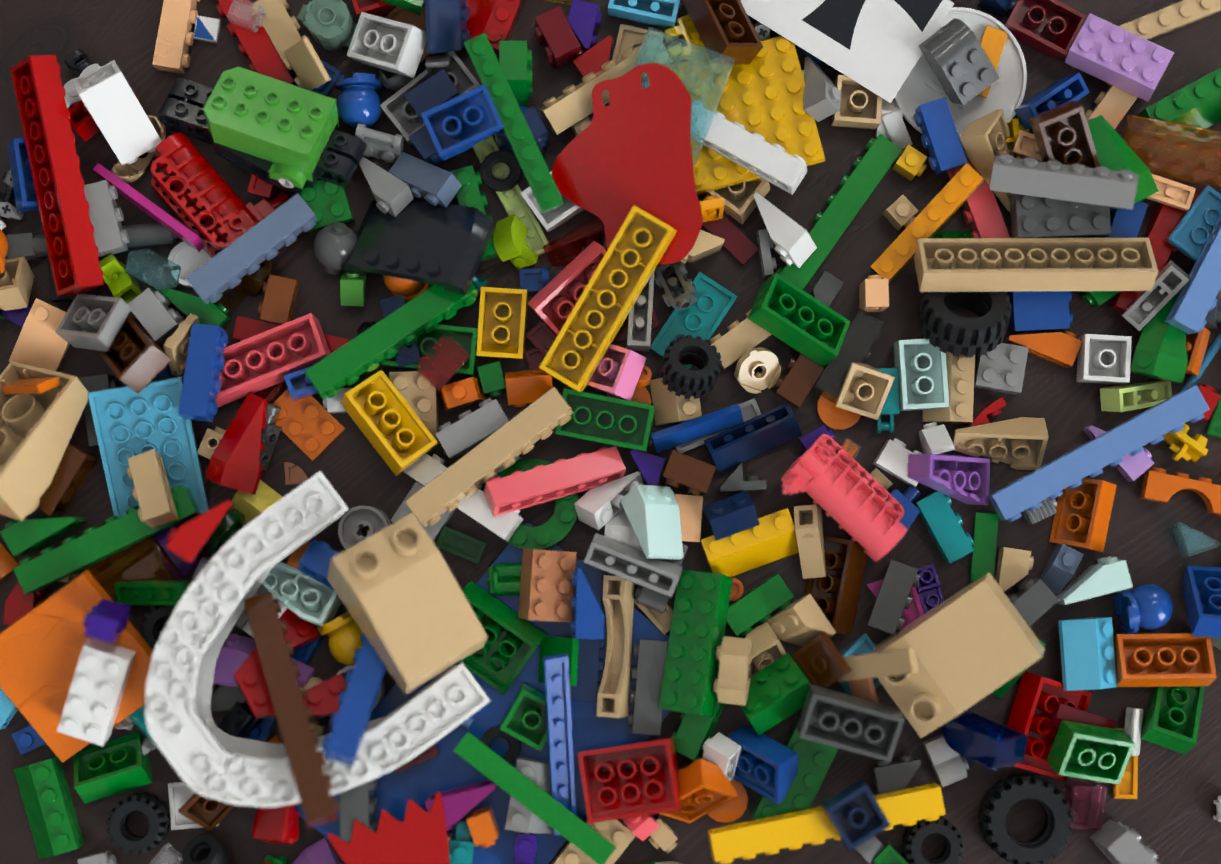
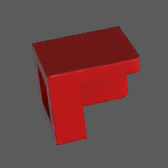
(261, 188)

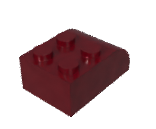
(1045, 25)

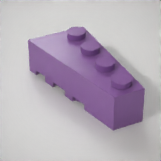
(955, 476)

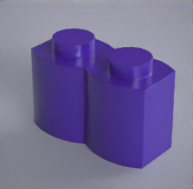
(525, 848)

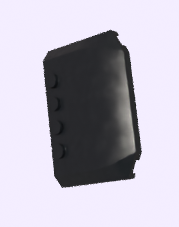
(423, 244)

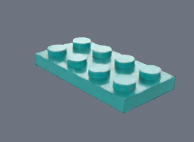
(700, 318)

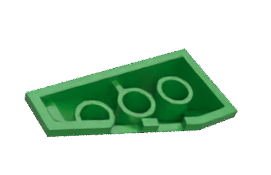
(1118, 156)
(1161, 349)

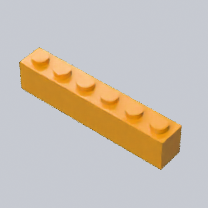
(928, 222)

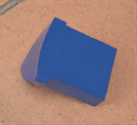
(534, 279)

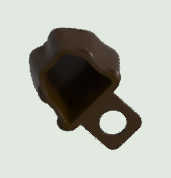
(249, 284)

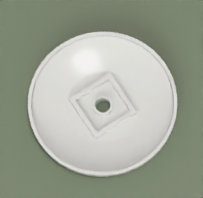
(1004, 93)

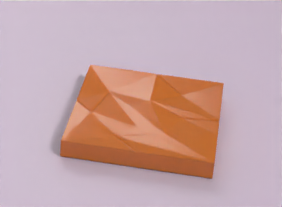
(43, 654)

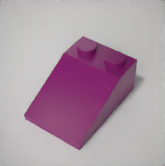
(461, 800)

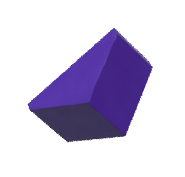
(648, 465)

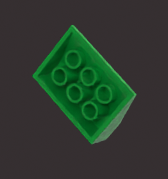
(508, 642)

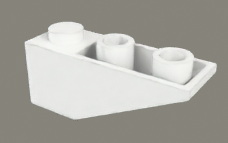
(604, 502)

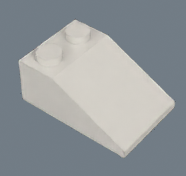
(789, 237)

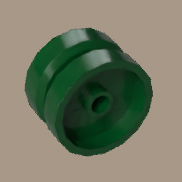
(224, 531)

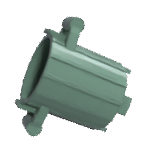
(328, 23)

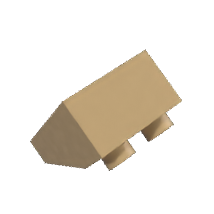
(34, 436)
(406, 602)
(960, 654)

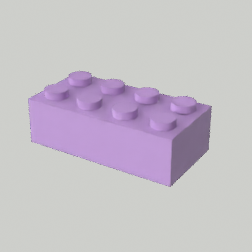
(1119, 57)

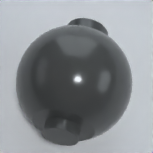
(333, 246)

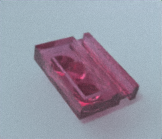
(1087, 805)

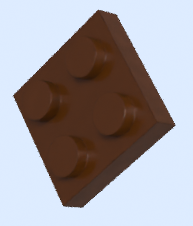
(821, 662)

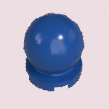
(358, 99)
(1144, 607)

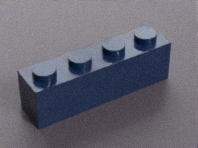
(752, 437)

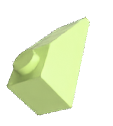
(1134, 396)

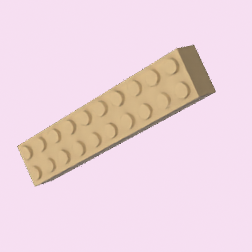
(1034, 264)

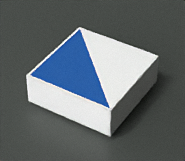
(207, 29)

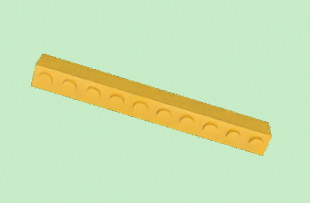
(814, 827)

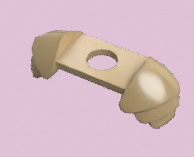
(134, 171)

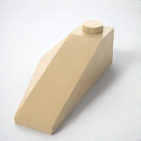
(984, 141)
(1010, 441)

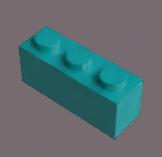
(944, 526)

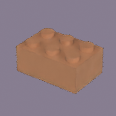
(546, 585)

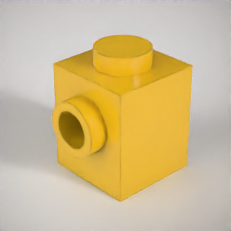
(910, 163)

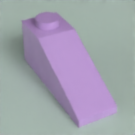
(1132, 466)

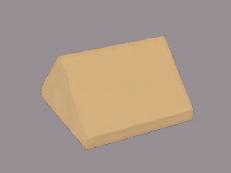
(864, 390)

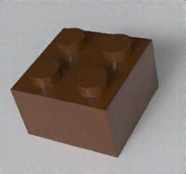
(688, 473)

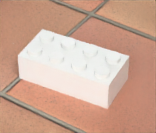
(96, 691)

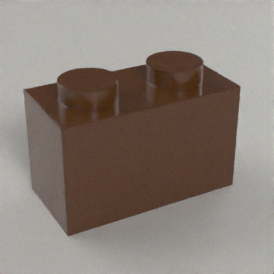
(798, 381)

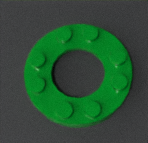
(552, 531)

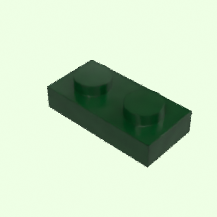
(461, 544)

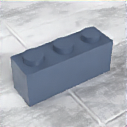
(426, 179)

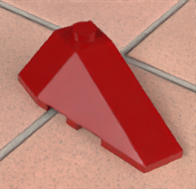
(238, 453)

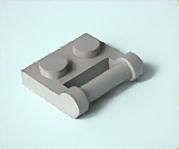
(380, 144)

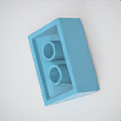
(1087, 653)

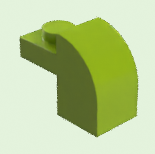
(510, 242)
(120, 283)

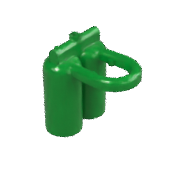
(504, 579)

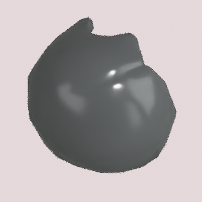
(393, 81)

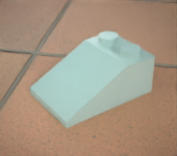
(655, 520)
(1098, 579)

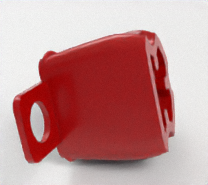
(276, 825)

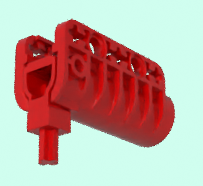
(205, 194)

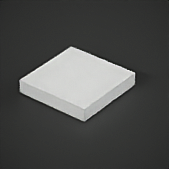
(178, 795)

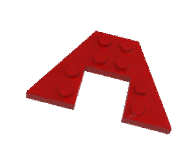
(252, 682)

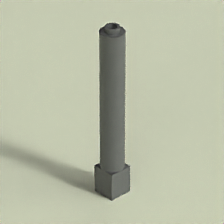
(34, 245)

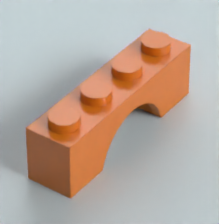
(1160, 487)

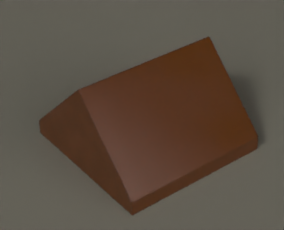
(205, 811)

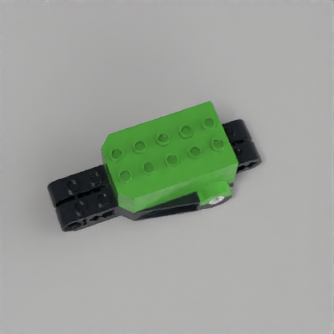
(266, 128)

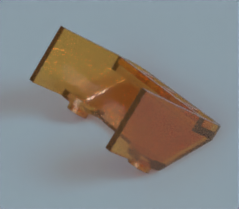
(137, 563)

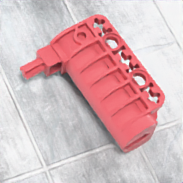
(847, 496)

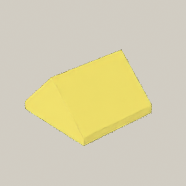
(254, 505)

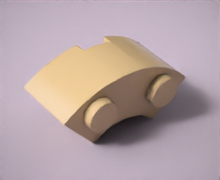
(733, 679)

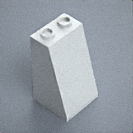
(117, 113)

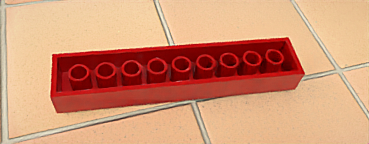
(56, 175)

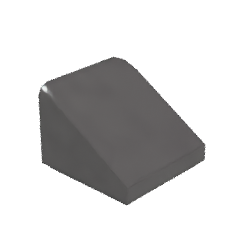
(437, 63)

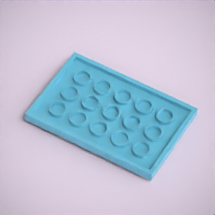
(141, 422)

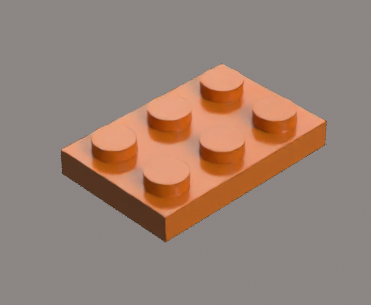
(307, 424)

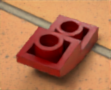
(991, 409)

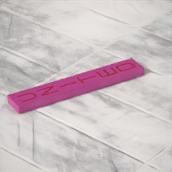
(150, 208)

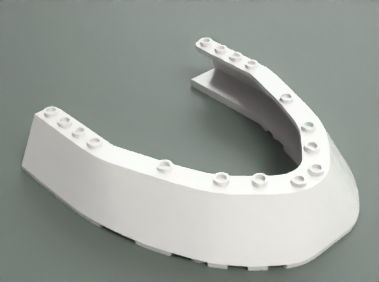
(186, 657)

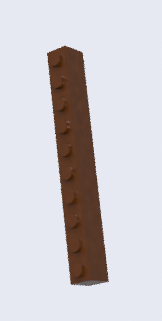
(290, 710)

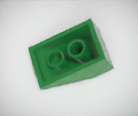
(31, 535)
(1174, 717)

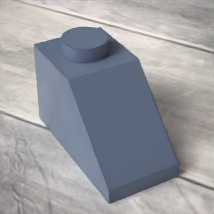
(1060, 567)

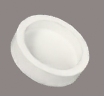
(188, 259)

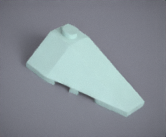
(302, 594)

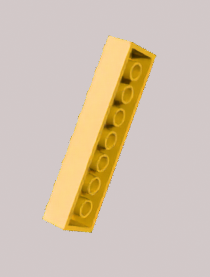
(608, 299)

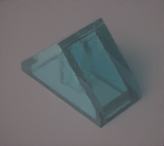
(1191, 541)

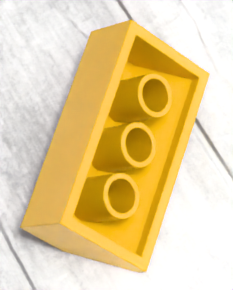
(388, 422)
(753, 547)

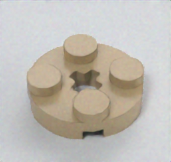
(749, 362)

